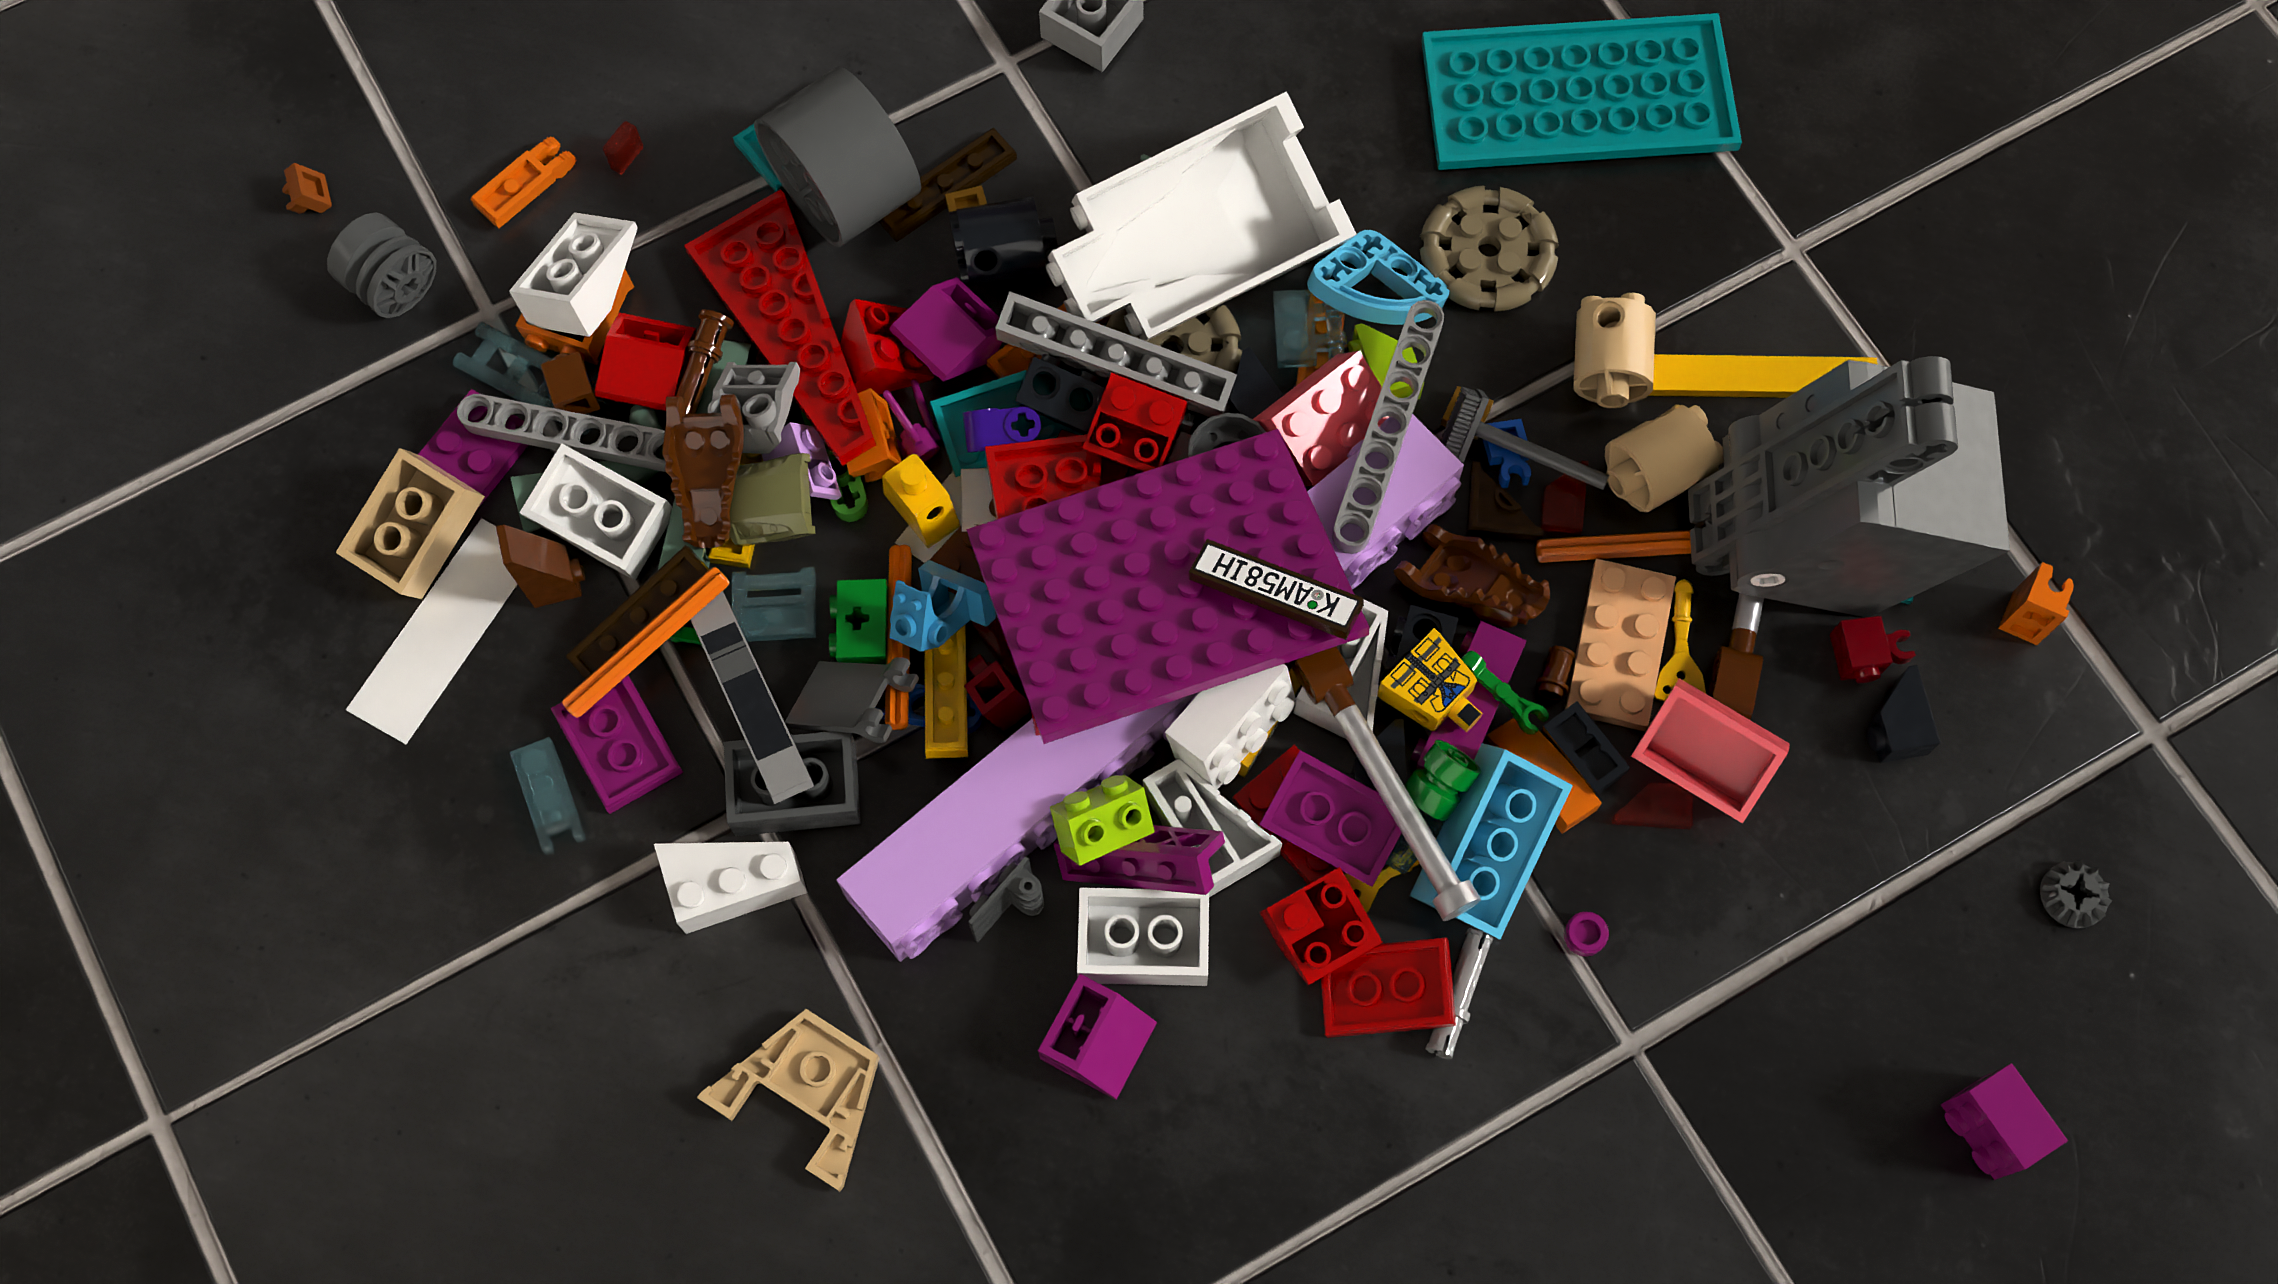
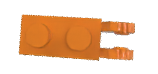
(522, 181)

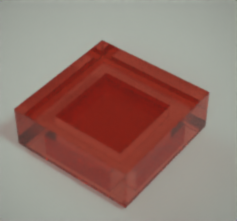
(623, 147)

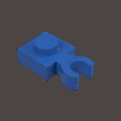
(1509, 461)

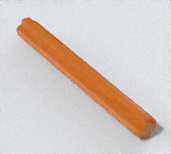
(1613, 546)
(645, 642)
(895, 700)

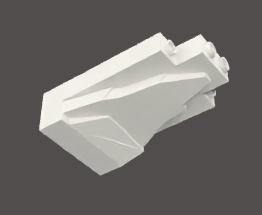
(1198, 224)

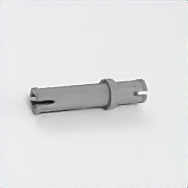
(1464, 983)

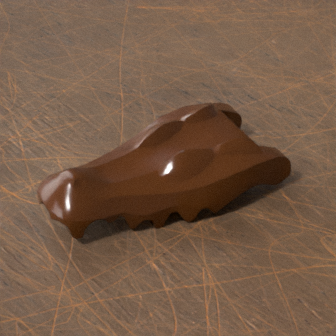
(703, 463)
(1474, 574)

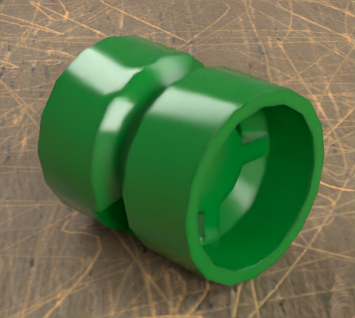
(1444, 775)

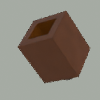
(570, 384)

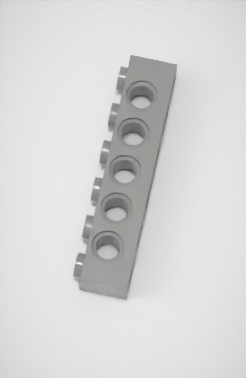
(1106, 350)

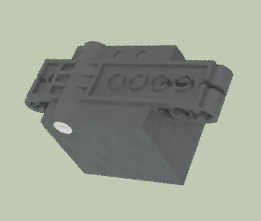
(1856, 490)

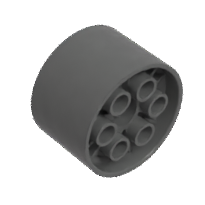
(838, 156)

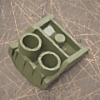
(771, 501)

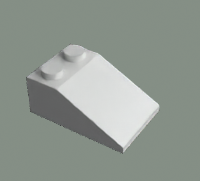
(576, 275)
(598, 511)

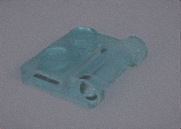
(775, 615)

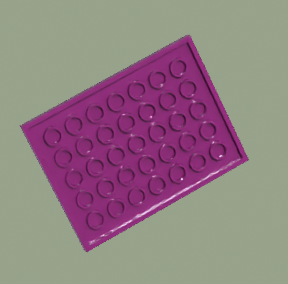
(1104, 596)

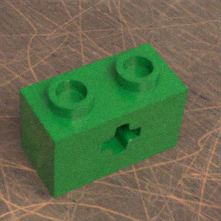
(857, 602)

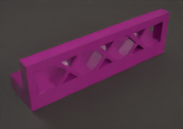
(1154, 862)

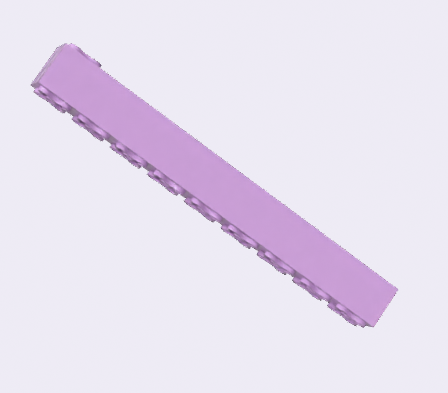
(1001, 807)

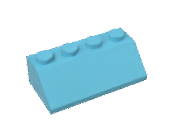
(1498, 835)

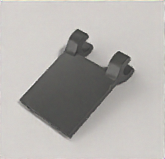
(845, 697)

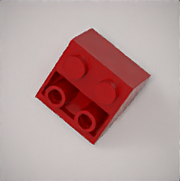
(643, 361)
(1135, 424)

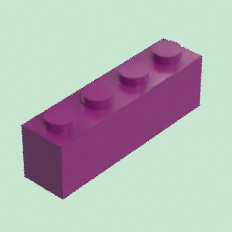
(1501, 653)

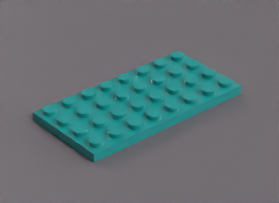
(1580, 91)

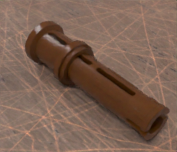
(703, 352)

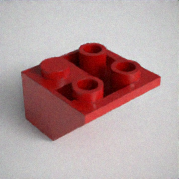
(875, 353)
(1321, 926)

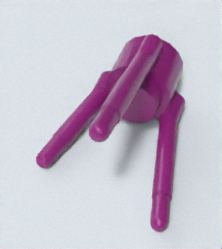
(914, 437)

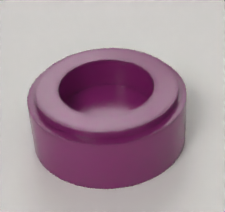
(1586, 934)

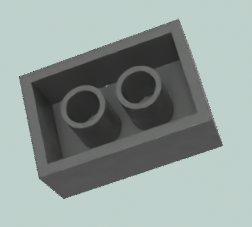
(830, 803)

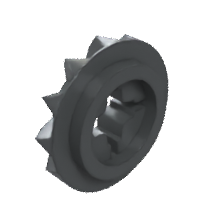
(2062, 905)

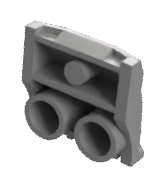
(763, 400)

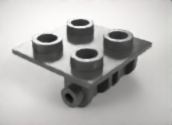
(1016, 888)

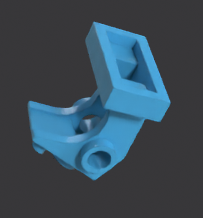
(933, 615)

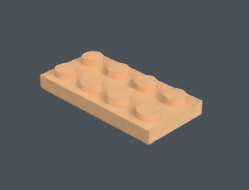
(1621, 644)

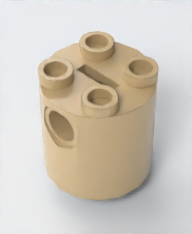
(1614, 350)
(1662, 457)

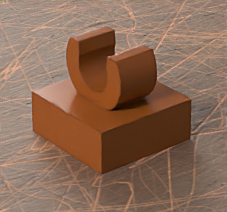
(306, 189)

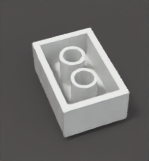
(1230, 722)
(1143, 936)

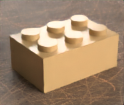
(410, 524)

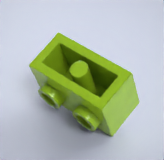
(1102, 819)

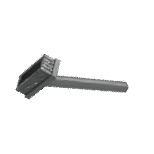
(1467, 423)

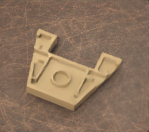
(816, 1072)

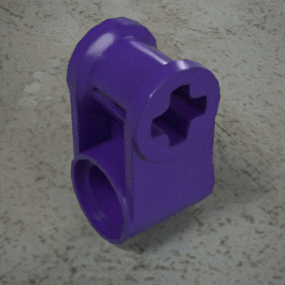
(993, 427)

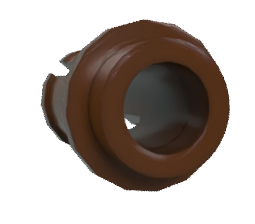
(1555, 674)

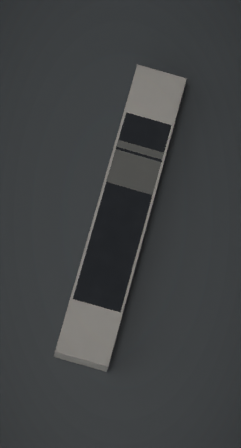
(751, 700)

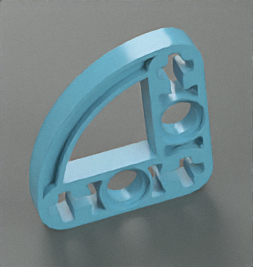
(1379, 260)

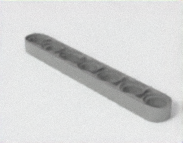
(573, 426)
(1387, 443)

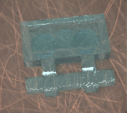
(1295, 329)

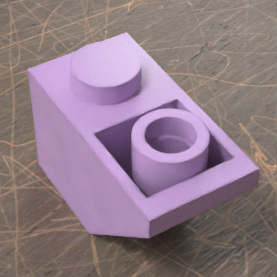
(805, 439)

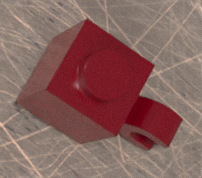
(1865, 649)
(997, 693)

